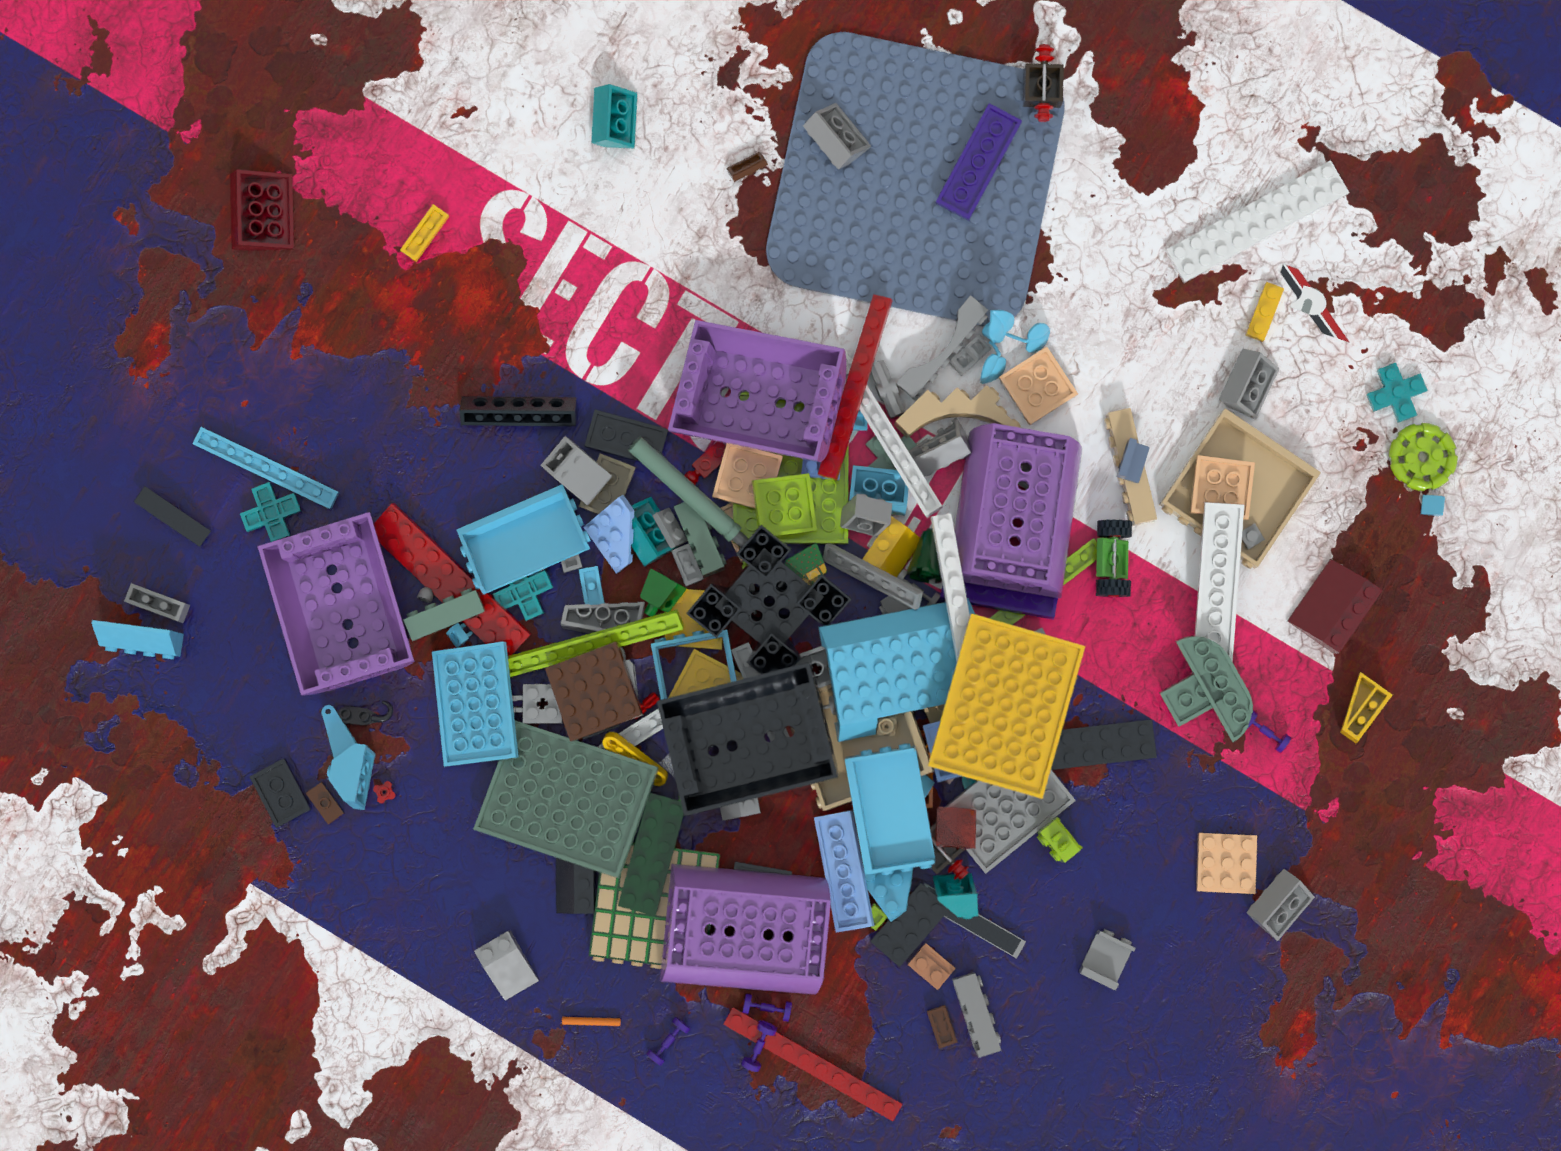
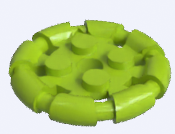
(1434, 456)

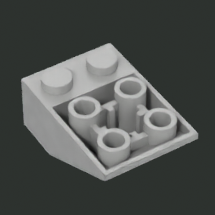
(576, 470)

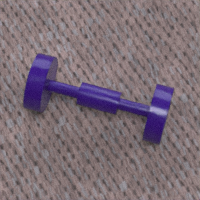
(1282, 743)
(767, 1007)
(767, 1029)
(668, 1041)

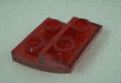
(956, 828)

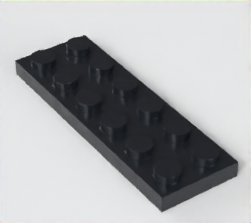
(1105, 744)

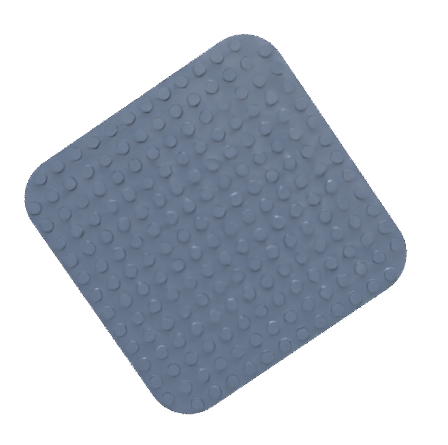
(878, 217)

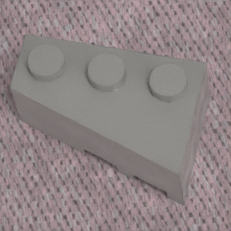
(942, 449)

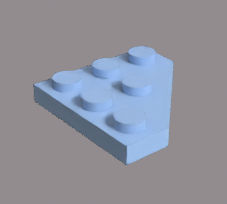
(614, 533)

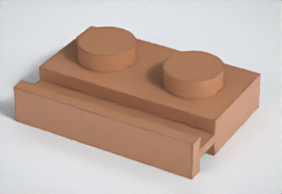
(931, 966)

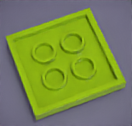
(785, 504)

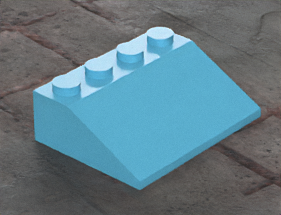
(138, 638)

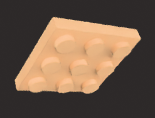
(1038, 385)
(739, 469)
(1222, 482)
(1226, 863)

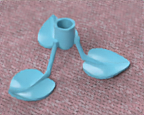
(1000, 323)

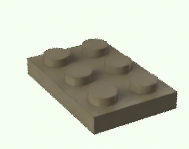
(615, 487)

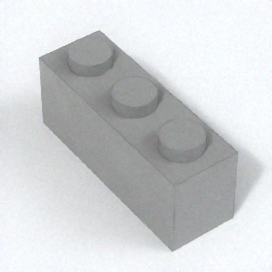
(157, 603)

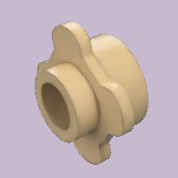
(890, 730)

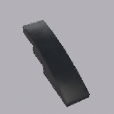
(172, 516)

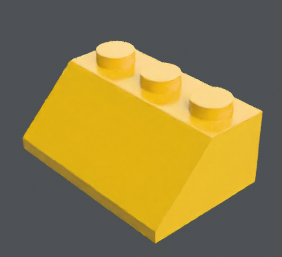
(892, 548)

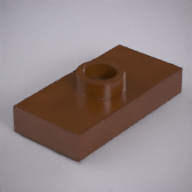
(747, 166)
(325, 803)
(942, 1026)

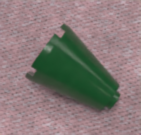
(925, 563)

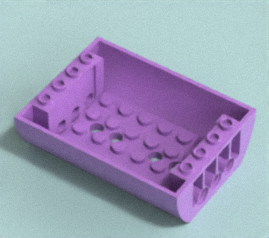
(769, 371)
(992, 500)
(315, 615)
(751, 905)

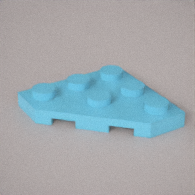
(890, 891)

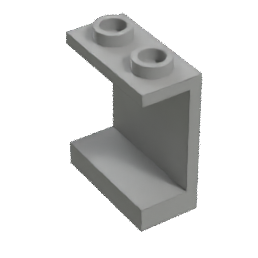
(1106, 958)

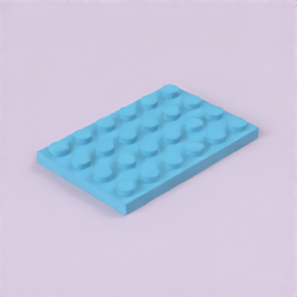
(475, 704)

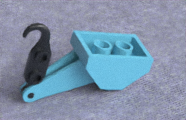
(352, 762)

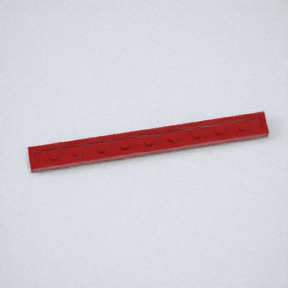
(856, 385)
(815, 1065)

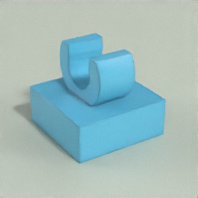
(457, 635)

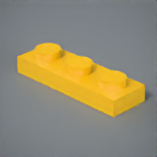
(424, 233)
(1264, 311)

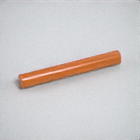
(591, 1021)

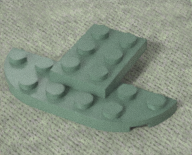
(1212, 685)

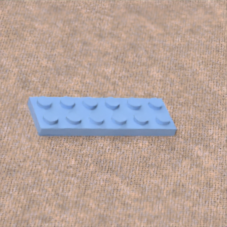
(844, 871)

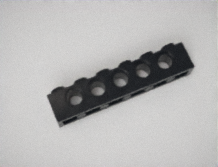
(518, 411)

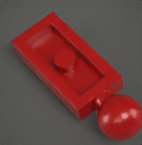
(707, 462)

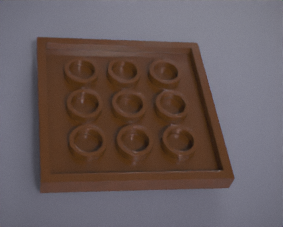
(594, 691)

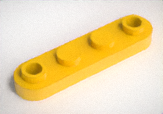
(617, 744)

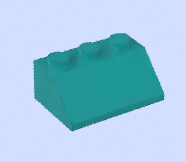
(614, 117)
(647, 537)
(957, 894)

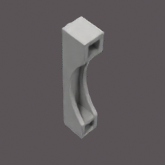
(917, 377)

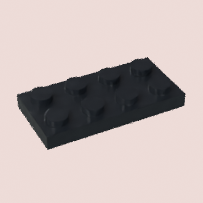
(616, 434)
(907, 931)

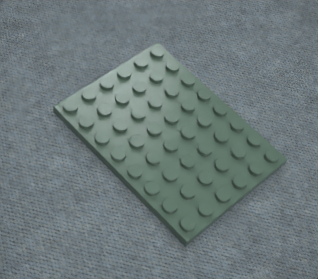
(567, 800)

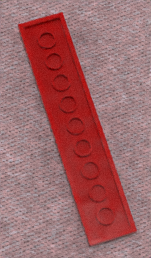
(445, 577)

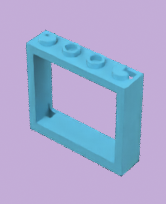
(698, 636)

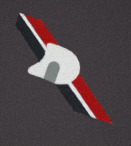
(1311, 302)

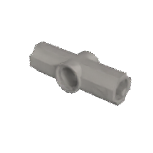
(887, 389)

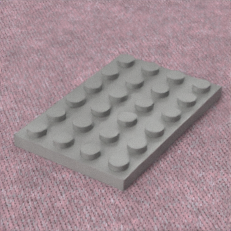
(1008, 817)

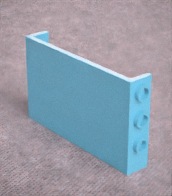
(523, 539)
(890, 810)

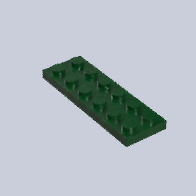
(652, 854)

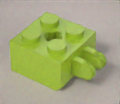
(1059, 840)

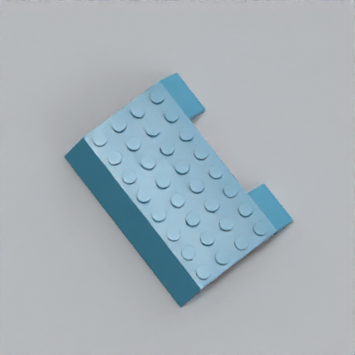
(888, 666)

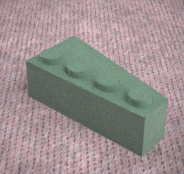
(700, 540)
(443, 615)

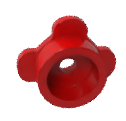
(389, 792)

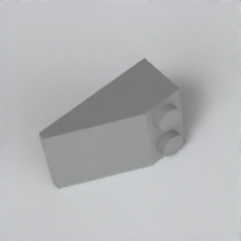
(506, 965)

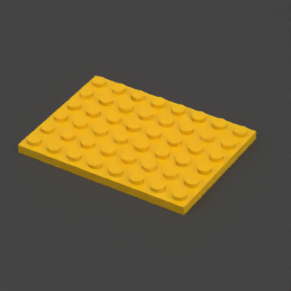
(1006, 706)

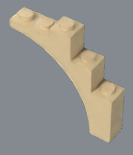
(957, 404)

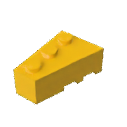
(1365, 705)

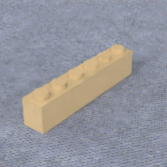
(1136, 495)

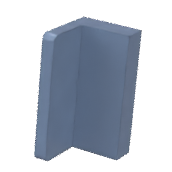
(1133, 461)

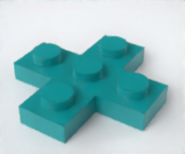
(1397, 392)
(270, 512)
(525, 593)

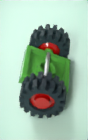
(1113, 558)

